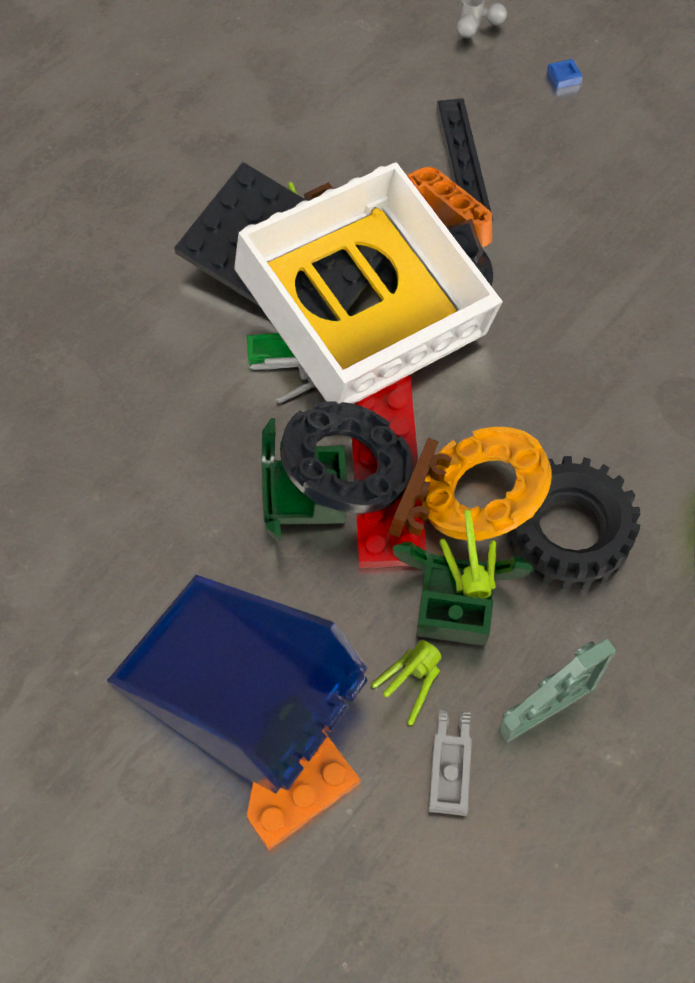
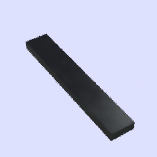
(461, 149)

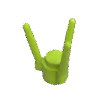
(475, 580)
(418, 662)

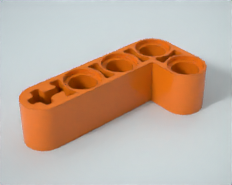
(452, 202)

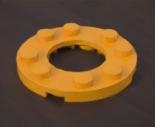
(501, 515)

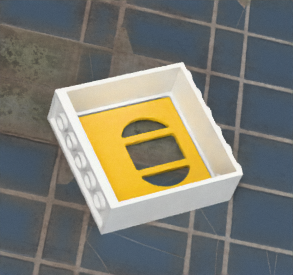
(438, 296)

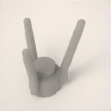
(288, 362)

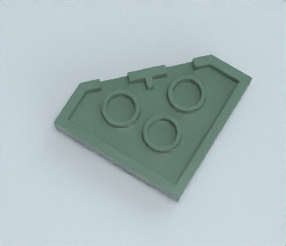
(559, 689)

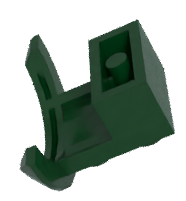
(283, 500)
(444, 611)

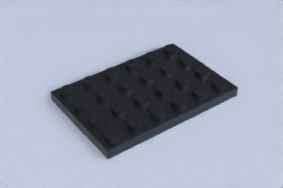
(251, 199)

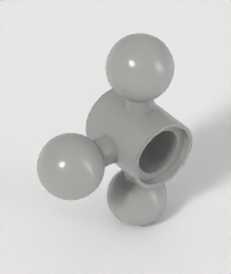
(471, 16)

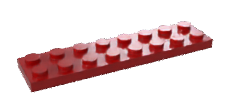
(374, 541)

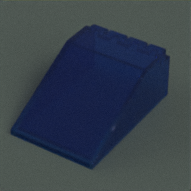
(244, 679)

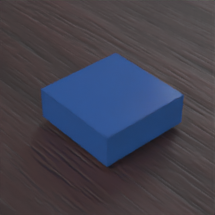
(564, 73)

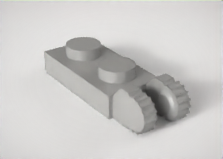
(451, 767)

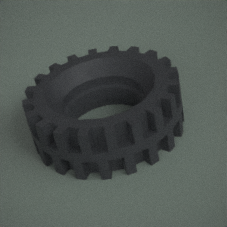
(610, 506)

